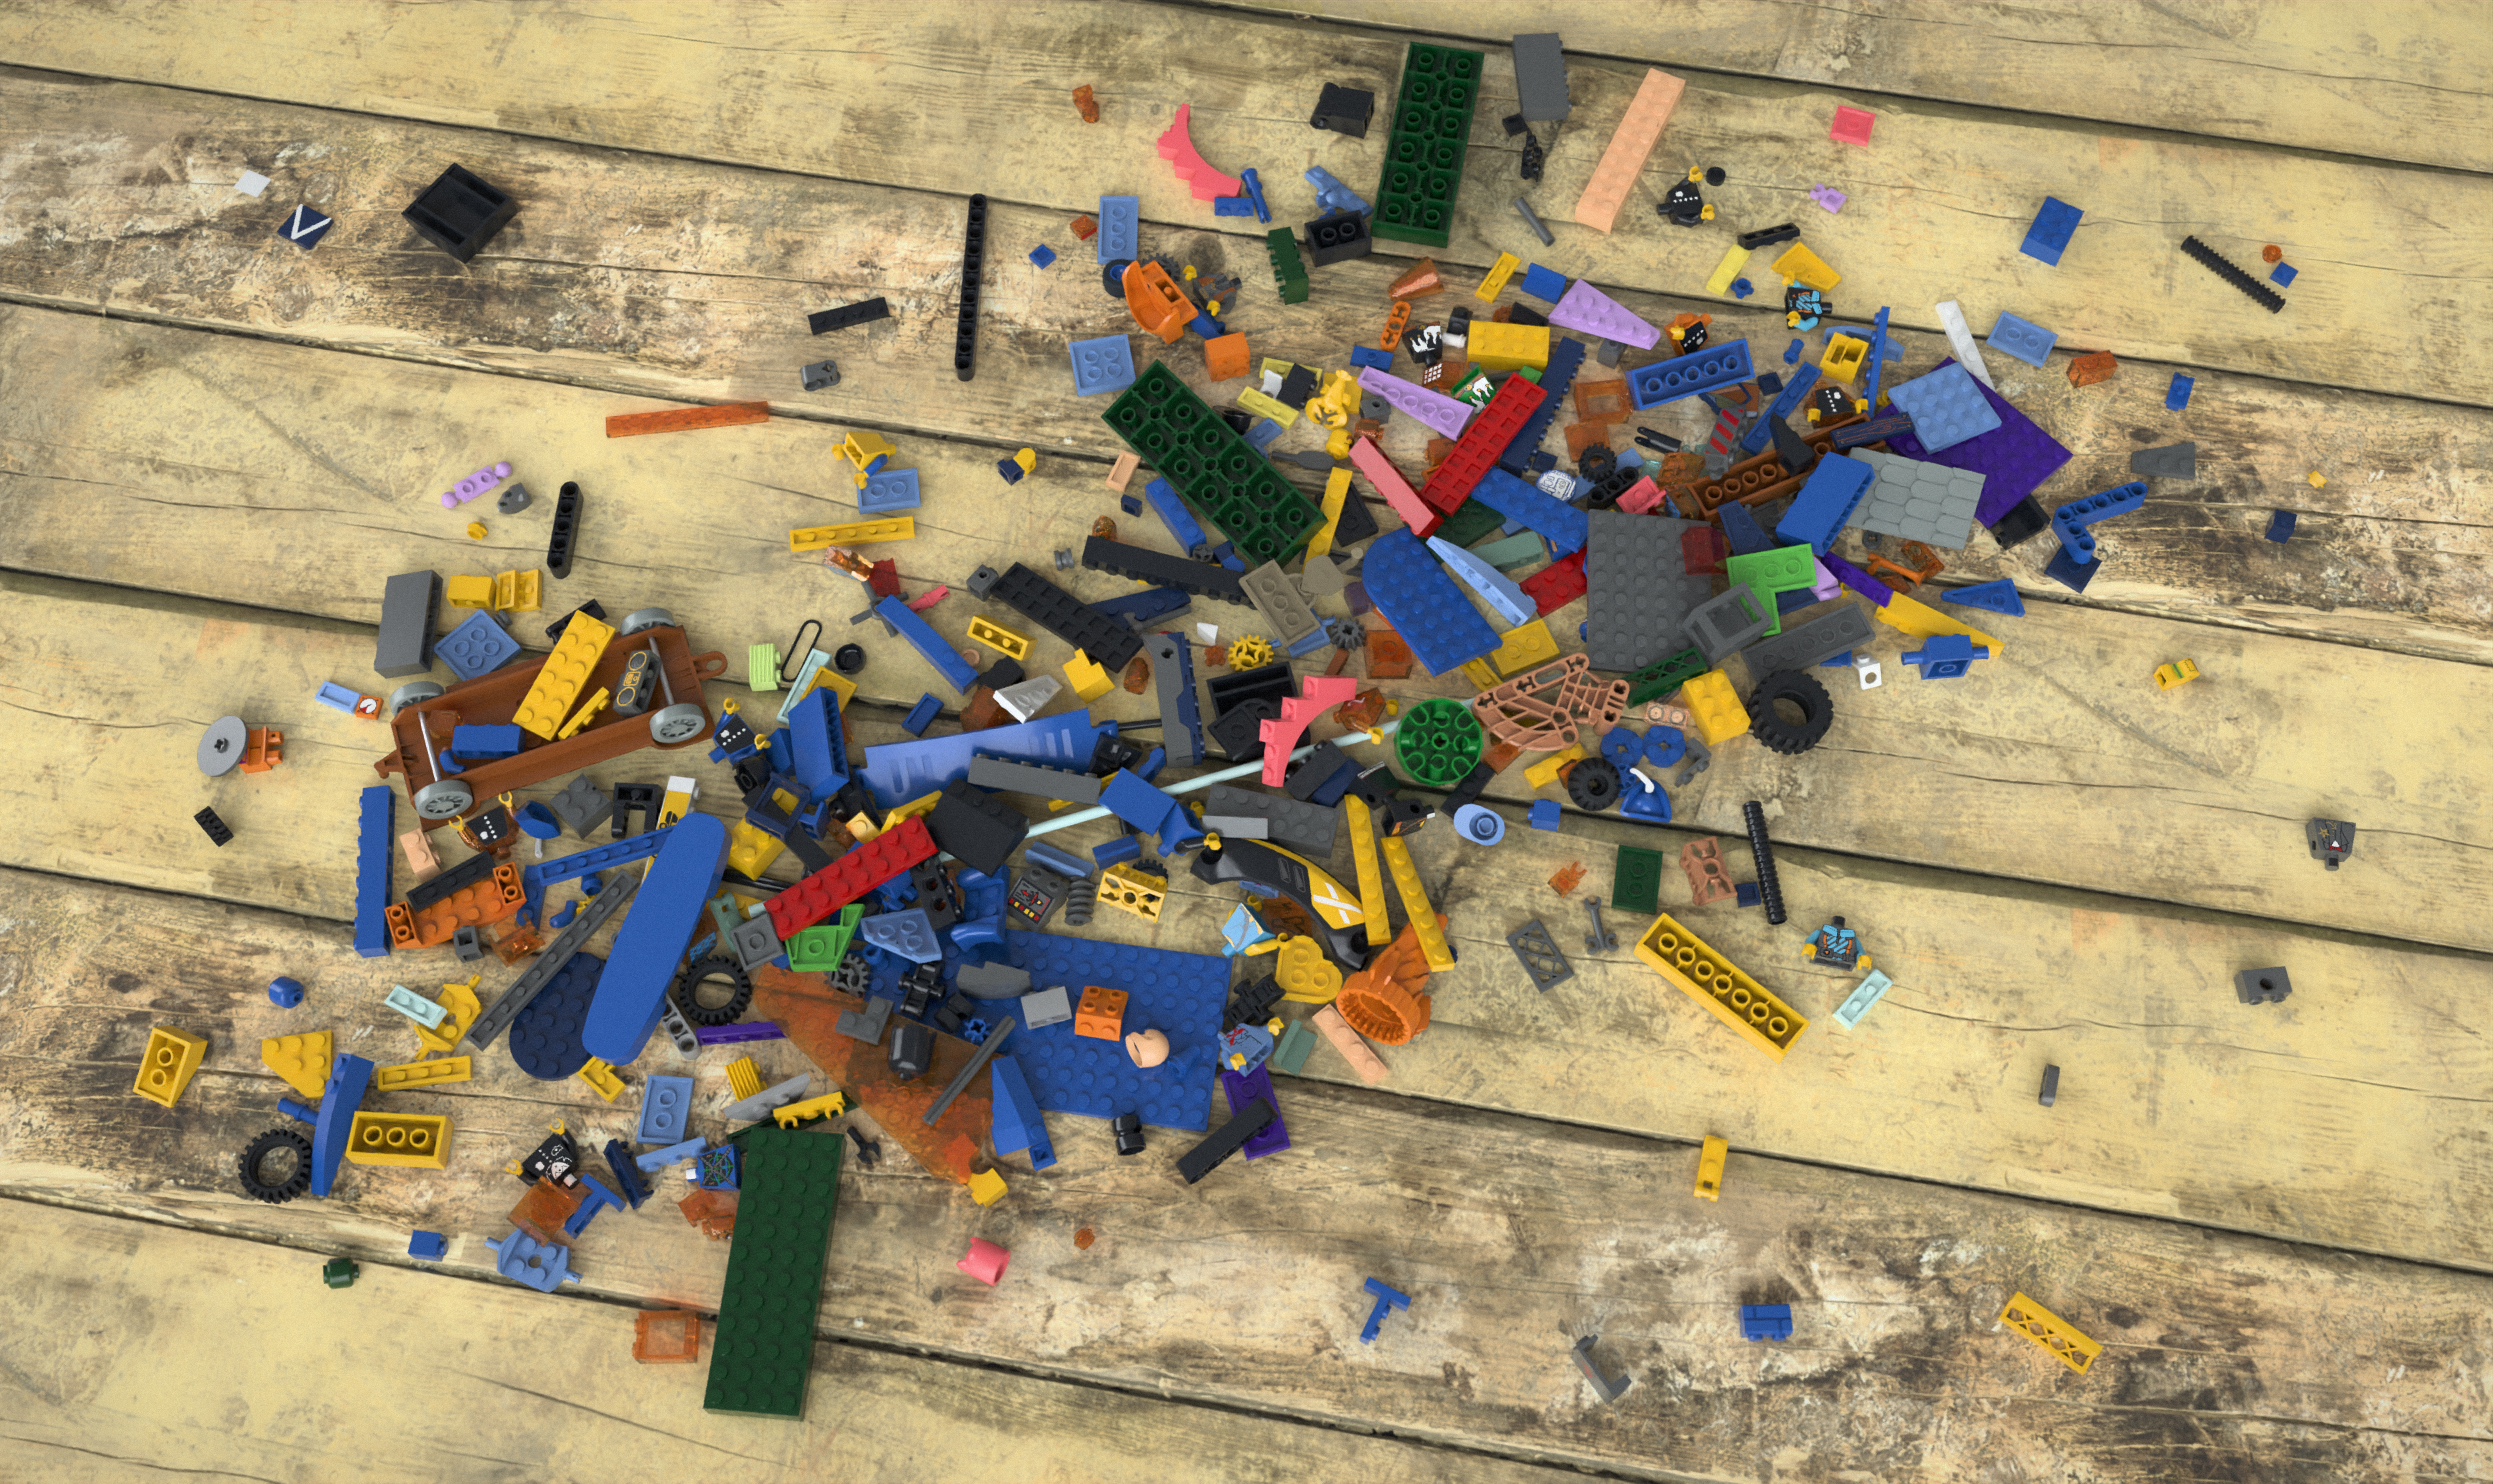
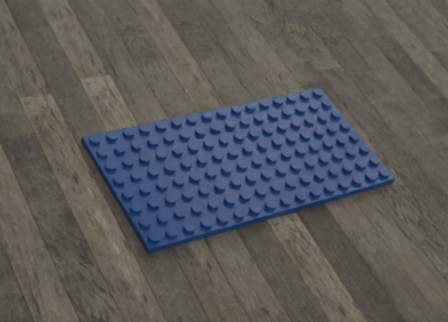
(1085, 1074)

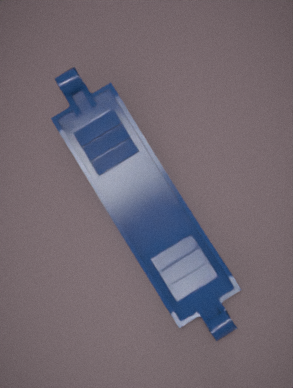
(919, 767)

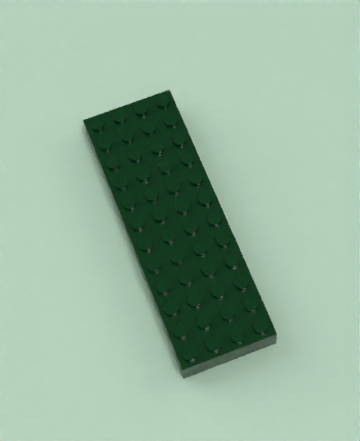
(1427, 145)
(1214, 468)
(776, 1275)

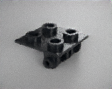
(1531, 157)

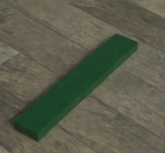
(741, 1137)

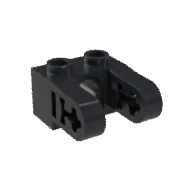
(635, 797)

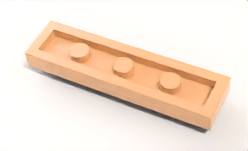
(1350, 1045)

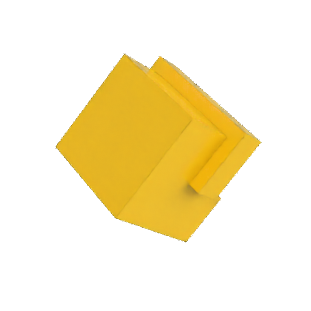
(1843, 358)
(1087, 679)

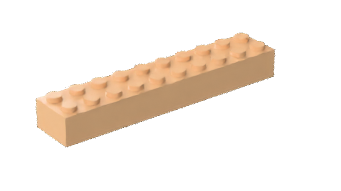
(1629, 150)

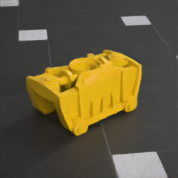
(1137, 883)

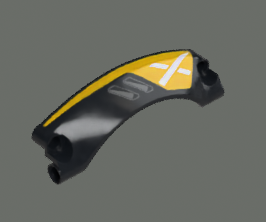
(1309, 885)

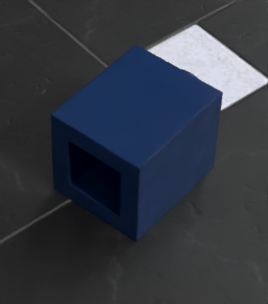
(2280, 526)

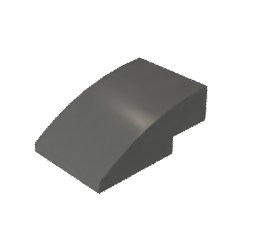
(993, 981)

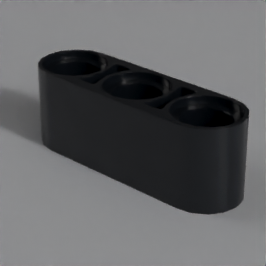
(1616, 481)

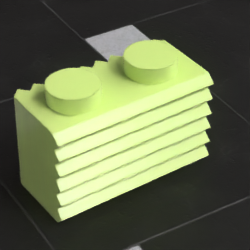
(764, 667)

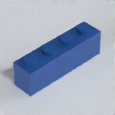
(1174, 515)

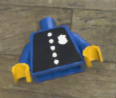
(734, 737)

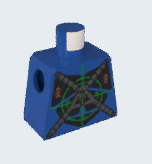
(718, 1169)

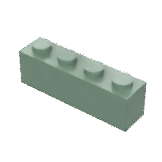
(1510, 552)

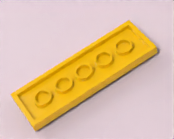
(564, 675)

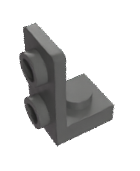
(1695, 752)

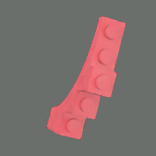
(1188, 165)
(1296, 714)

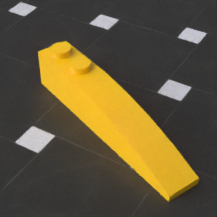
(1924, 622)

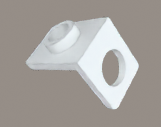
(1272, 383)
(1865, 664)

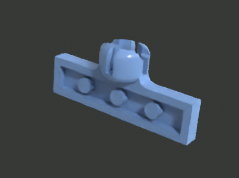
(1334, 193)
(1262, 435)

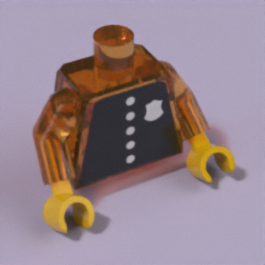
(1831, 405)
(491, 830)

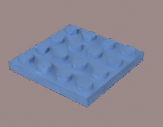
(1944, 407)

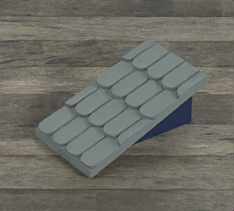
(1917, 499)

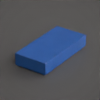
(922, 715)

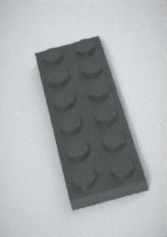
(1809, 643)

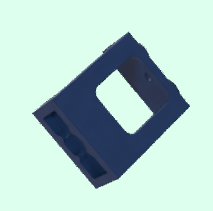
(769, 824)

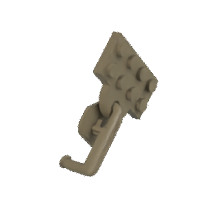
(1287, 604)

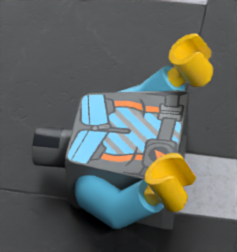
(1836, 947)

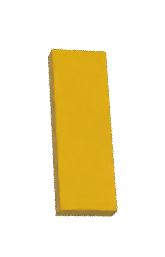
(1498, 277)

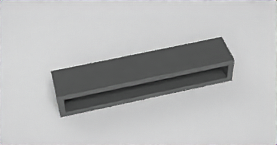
(1034, 781)

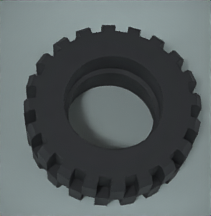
(1804, 692)

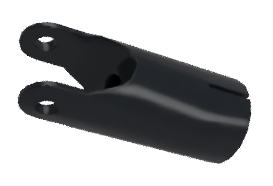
(1657, 441)

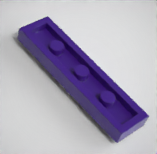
(738, 1033)

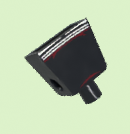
(1375, 786)

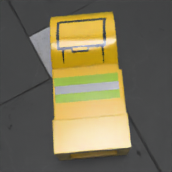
(2176, 673)

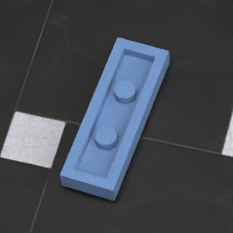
(672, 1155)

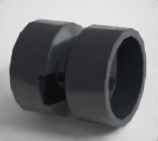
(954, 1013)
(1128, 1135)

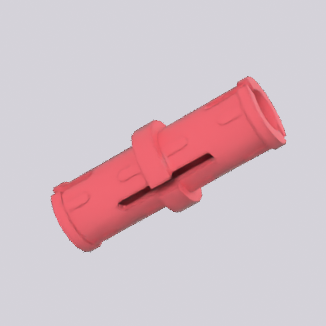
(929, 599)

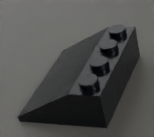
(976, 827)

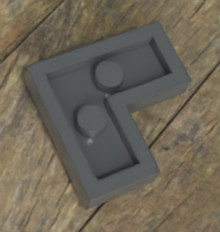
(868, 1026)

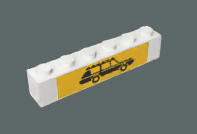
(678, 802)

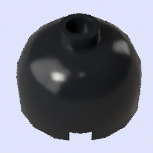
(752, 772)

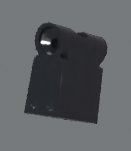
(1343, 110)

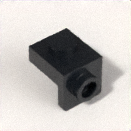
(1459, 321)

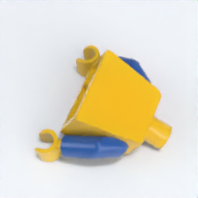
(866, 451)

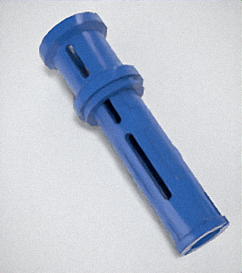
(1254, 188)

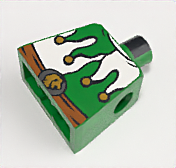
(1475, 389)

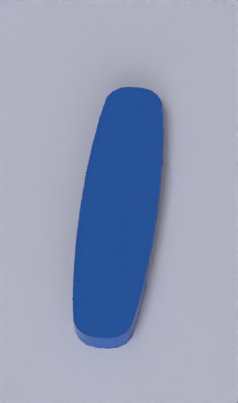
(655, 939)

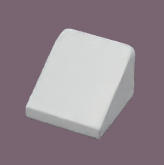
(1208, 633)

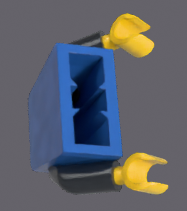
(1183, 832)

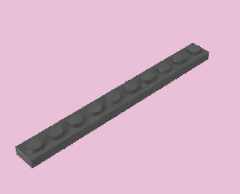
(551, 960)

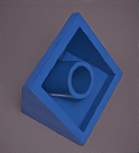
(781, 752)

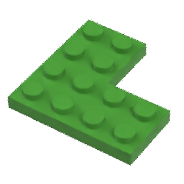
(1772, 573)

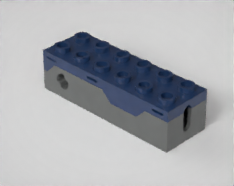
(1177, 699)

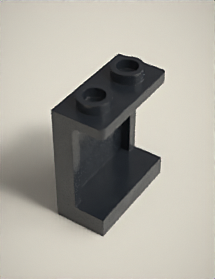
(2020, 523)

